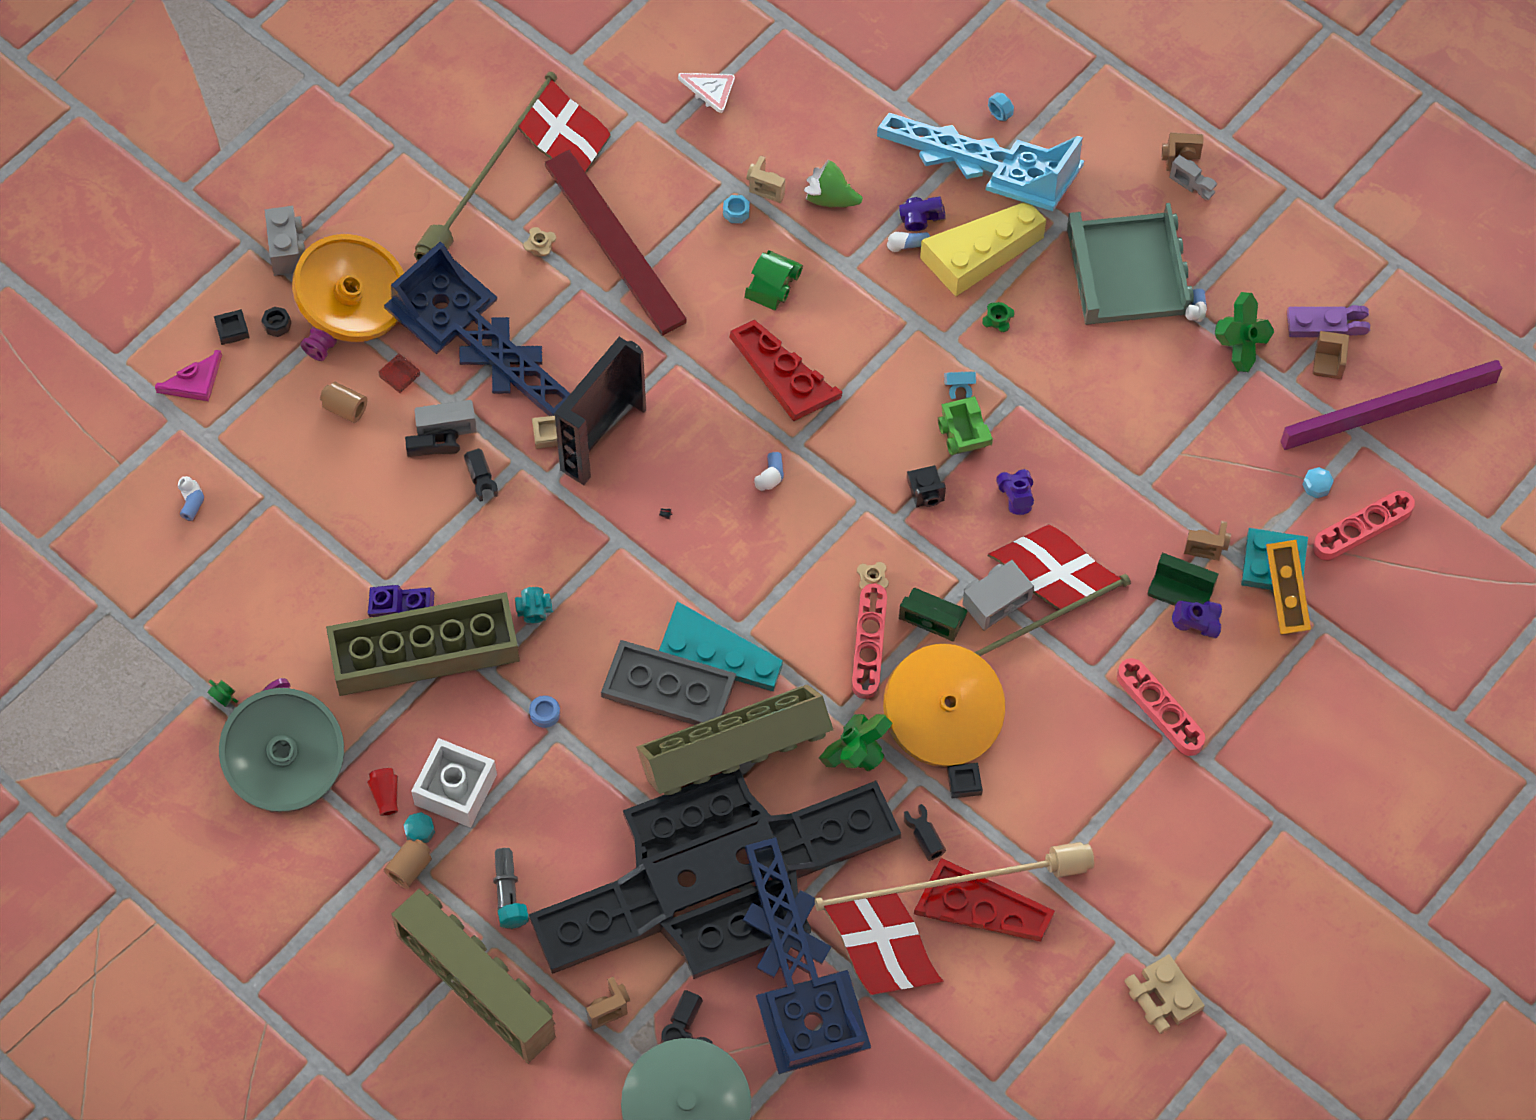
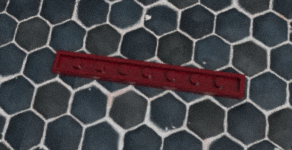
(615, 243)

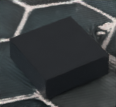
(231, 327)
(964, 780)

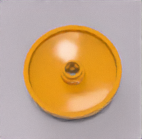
(345, 285)
(918, 710)

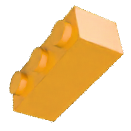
(1288, 587)

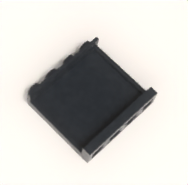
(597, 403)

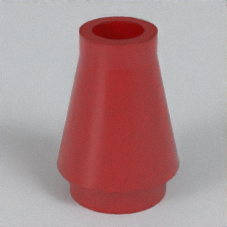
(384, 790)

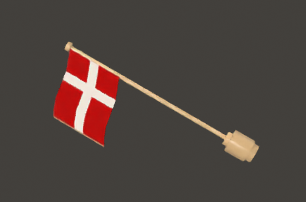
(884, 937)

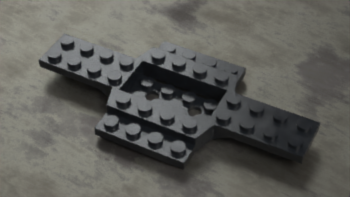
(701, 834)

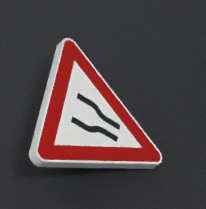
(709, 87)

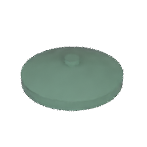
(281, 750)
(686, 1083)

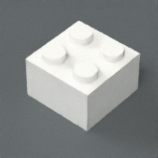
(454, 782)

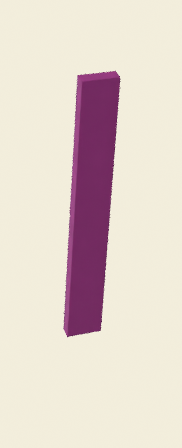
(1391, 404)

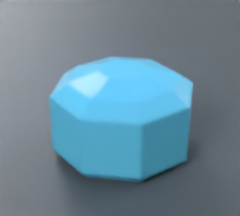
(1000, 106)
(736, 209)
(1318, 482)

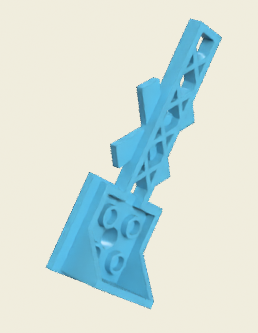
(1027, 170)

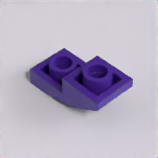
(392, 599)

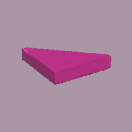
(194, 380)

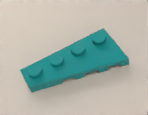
(706, 642)

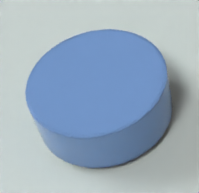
(544, 711)

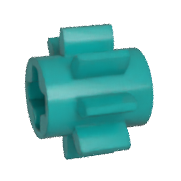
(533, 605)

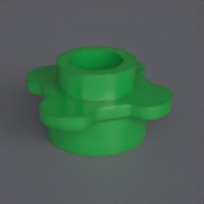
(998, 309)
(222, 692)

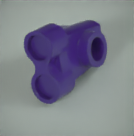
(918, 211)
(1018, 490)
(1198, 616)

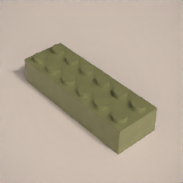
(422, 644)
(735, 739)
(474, 975)

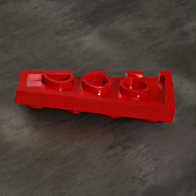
(784, 374)
(983, 905)

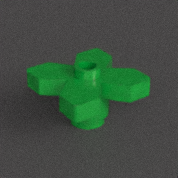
(1244, 331)
(858, 743)

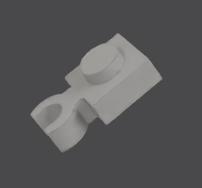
(1189, 176)

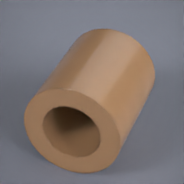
(343, 401)
(408, 863)

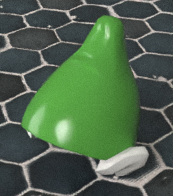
(830, 187)

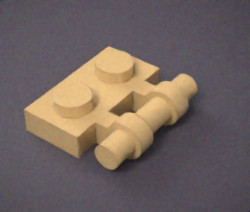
(1171, 988)

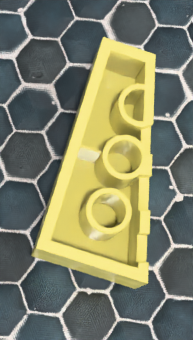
(982, 246)

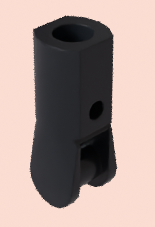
(426, 443)

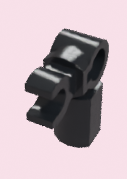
(683, 1018)

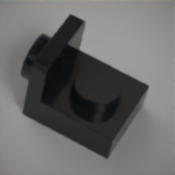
(926, 486)

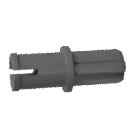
(505, 877)

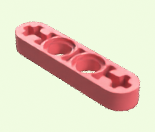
(1361, 522)
(871, 641)
(1164, 704)

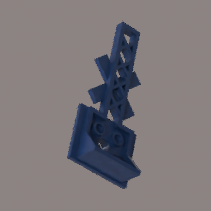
(443, 280)
(827, 997)

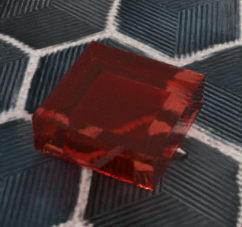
(399, 373)

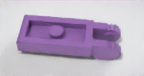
(1312, 320)

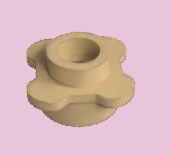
(539, 249)
(877, 570)

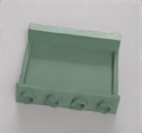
(1129, 267)

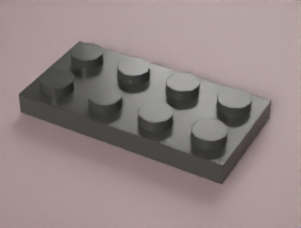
(667, 684)

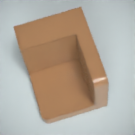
(1330, 355)

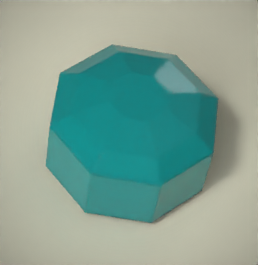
(419, 827)
(513, 916)

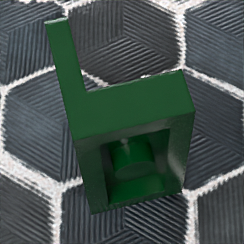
(1181, 581)
(932, 614)

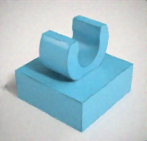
(960, 379)

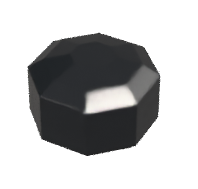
(276, 321)

